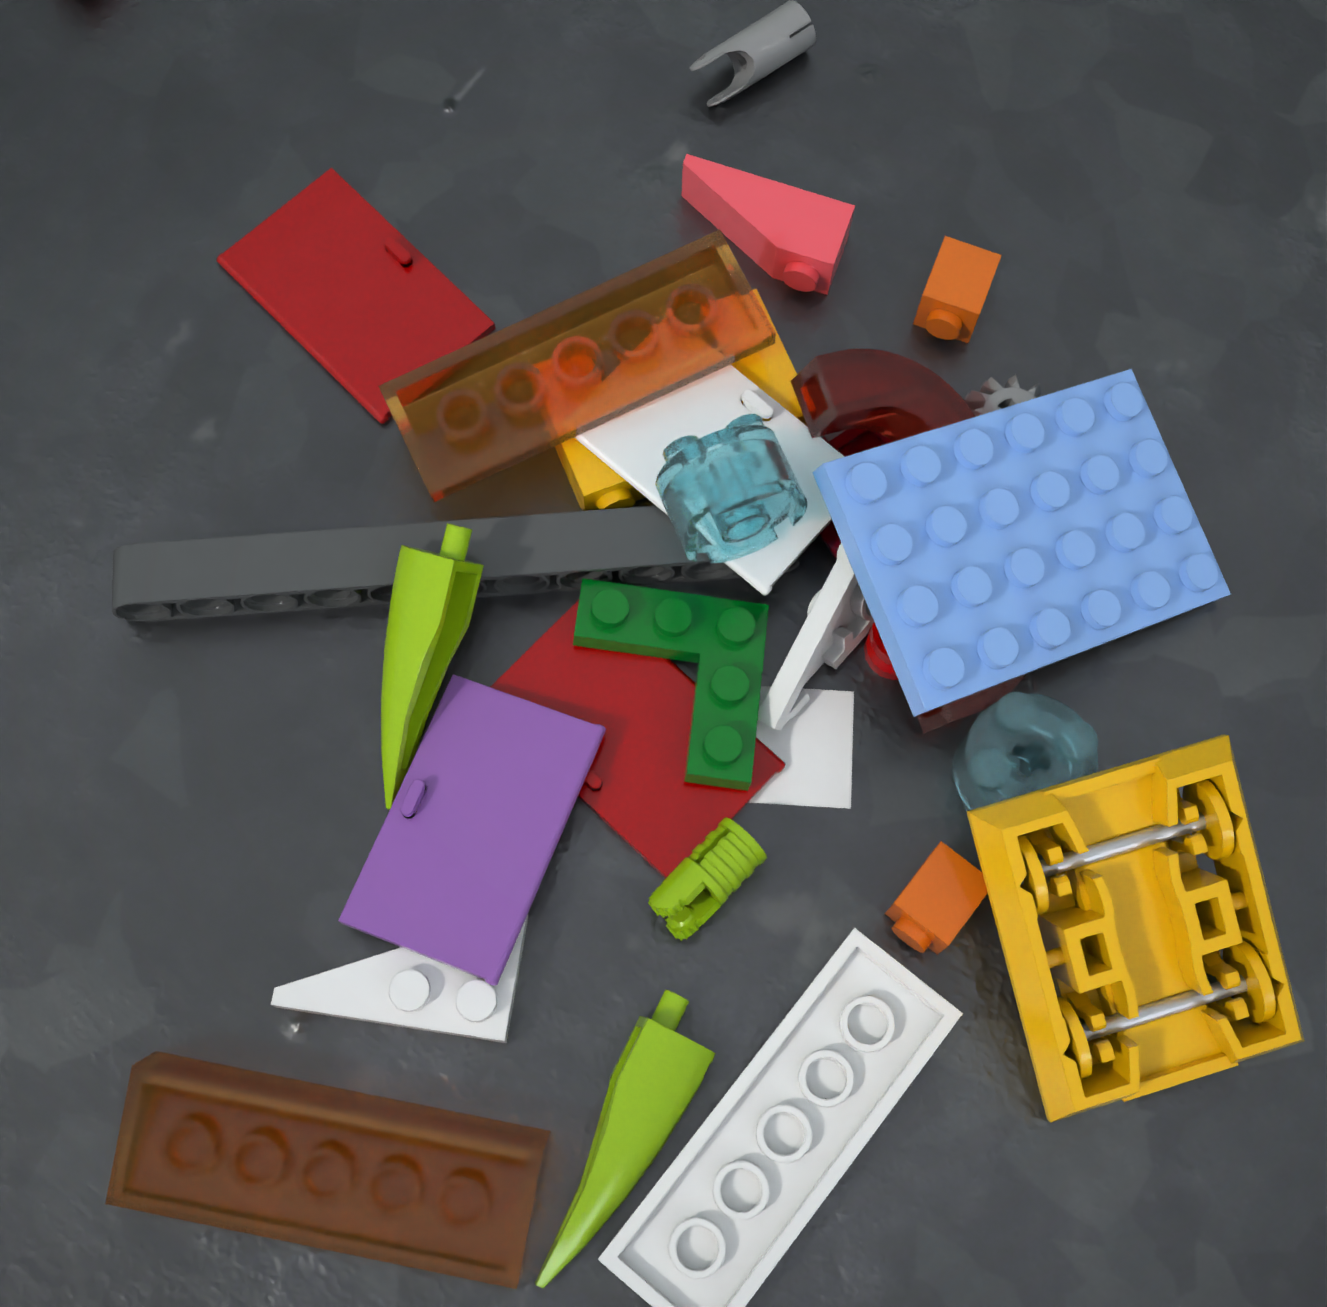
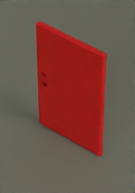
(340, 289)
(645, 743)

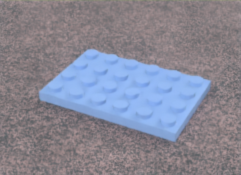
(1019, 538)

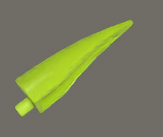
(425, 625)
(640, 1111)

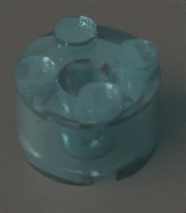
(729, 490)
(1028, 728)

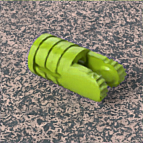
(706, 878)

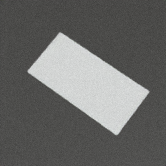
(815, 751)

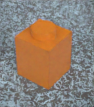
(956, 290)
(937, 901)

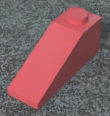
(779, 226)

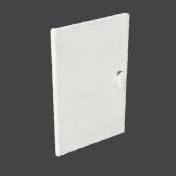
(636, 441)

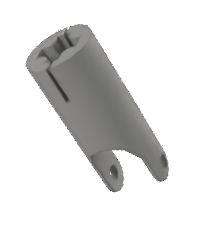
(762, 48)

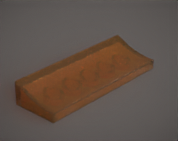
(577, 365)
(328, 1168)

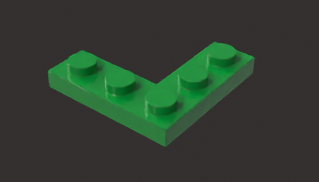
(712, 631)

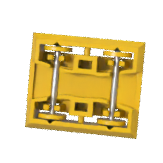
(1136, 927)

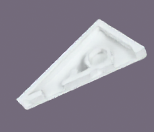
(833, 628)
(411, 993)

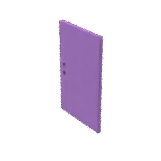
(481, 832)

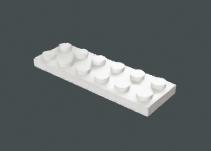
(782, 1133)

